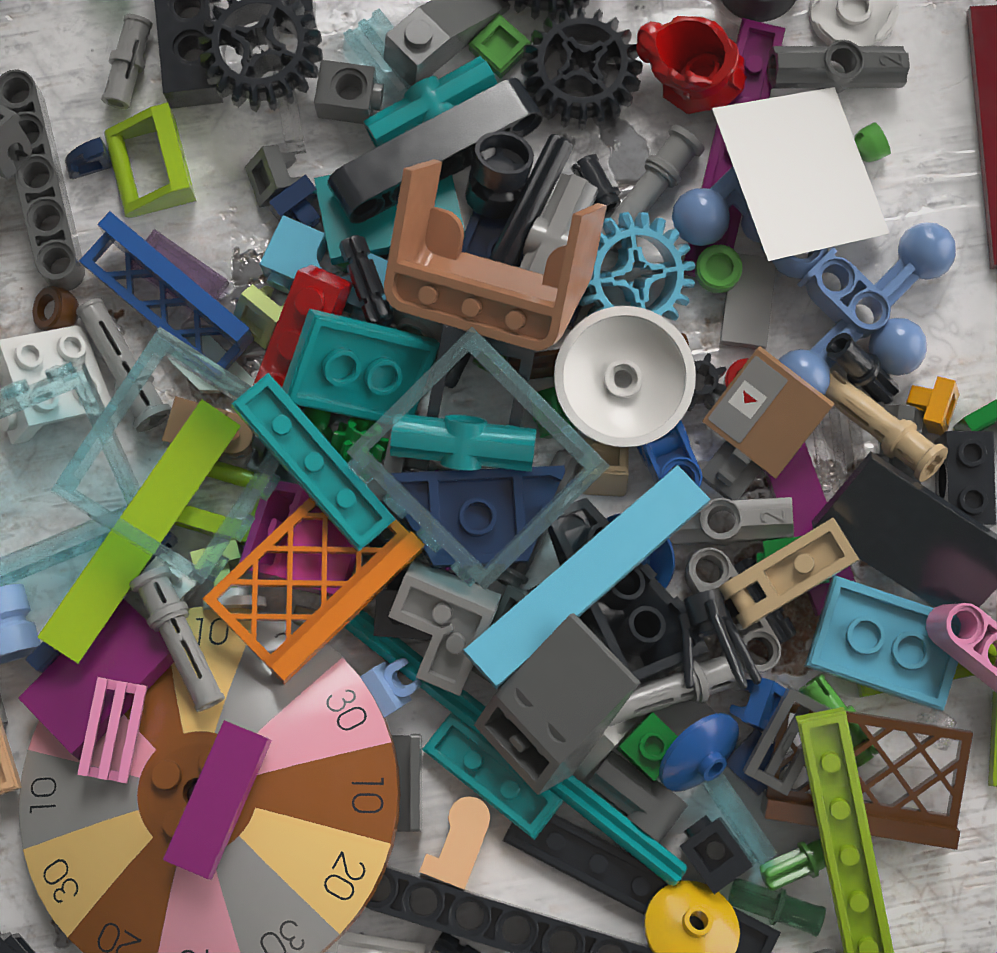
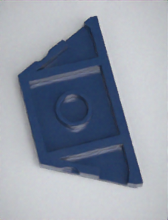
(481, 506)

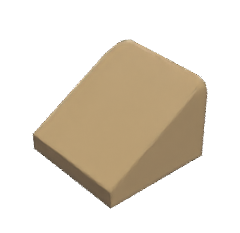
(615, 478)

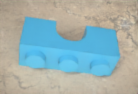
(299, 246)

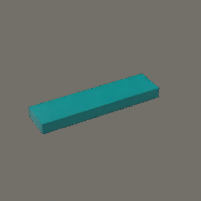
(312, 462)

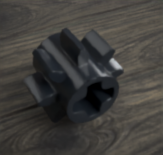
(711, 383)

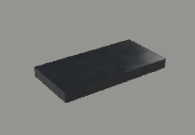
(914, 535)

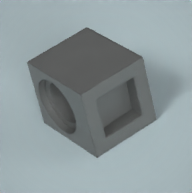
(337, 76)

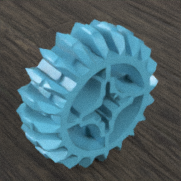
(671, 269)

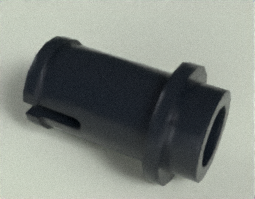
(593, 172)

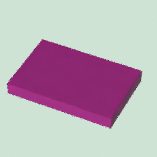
(121, 652)

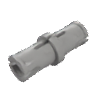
(127, 61)

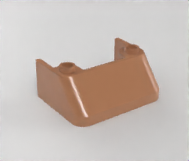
(458, 289)

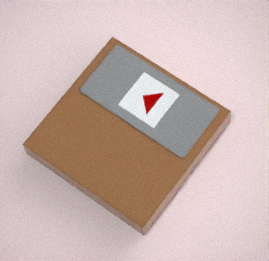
(768, 412)

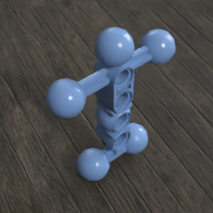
(900, 344)

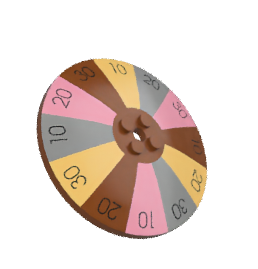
(301, 848)

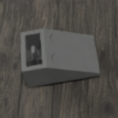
(557, 705)

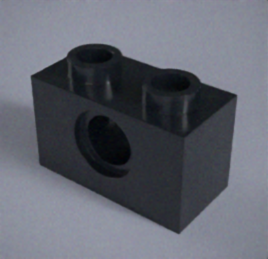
(969, 474)

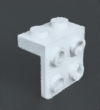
(28, 359)

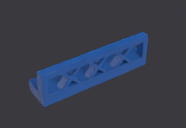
(170, 278)

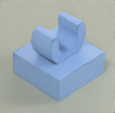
(387, 688)

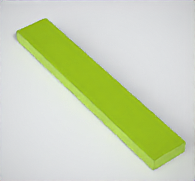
(152, 511)
(844, 832)

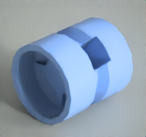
(17, 634)

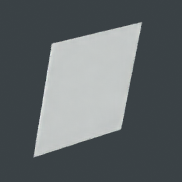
(800, 172)

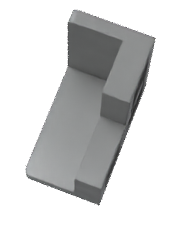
(449, 612)

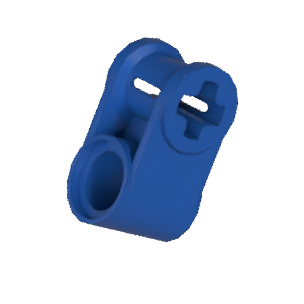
(668, 452)

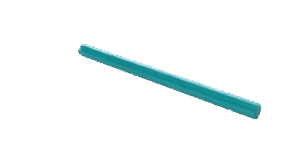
(570, 790)

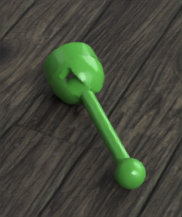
(872, 143)

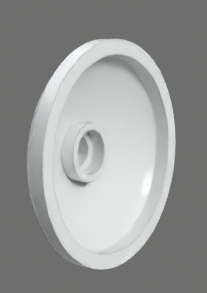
(632, 343)

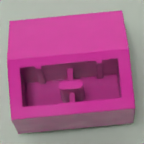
(273, 566)

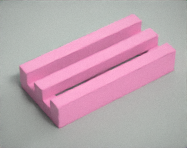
(104, 771)

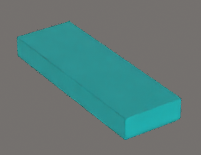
(490, 775)

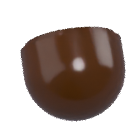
(64, 310)

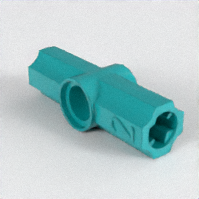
(429, 99)
(463, 442)

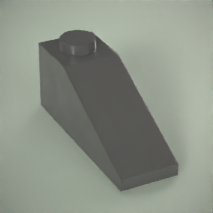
(436, 35)

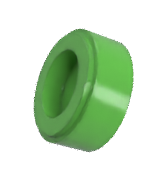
(718, 269)

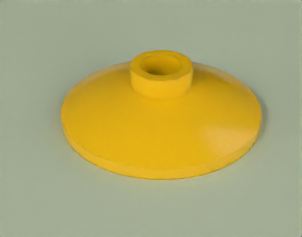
(669, 927)

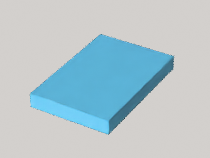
(881, 644)

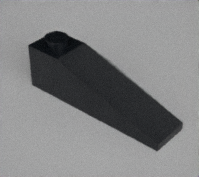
(637, 614)

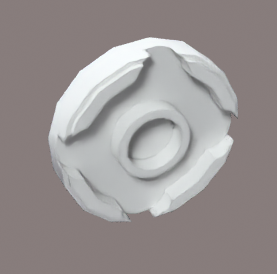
(853, 20)

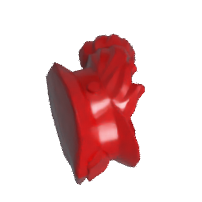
(693, 62)

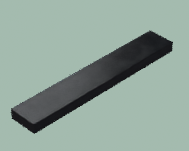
(618, 874)

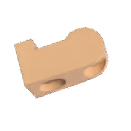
(468, 823)

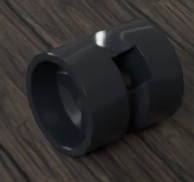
(498, 173)

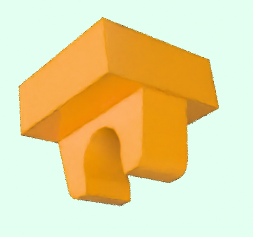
(936, 403)

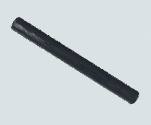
(525, 212)

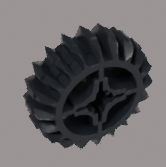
(607, 45)
(249, 84)

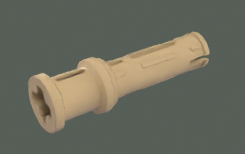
(897, 436)

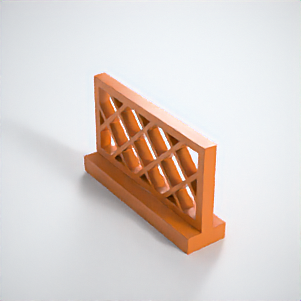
(333, 613)

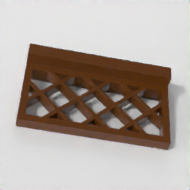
(893, 819)

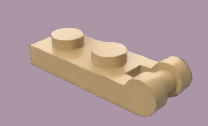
(790, 572)

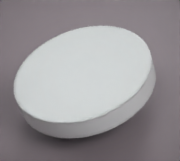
(238, 599)

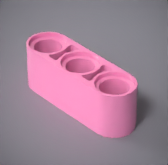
(971, 644)

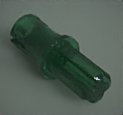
(777, 906)

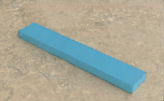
(587, 575)

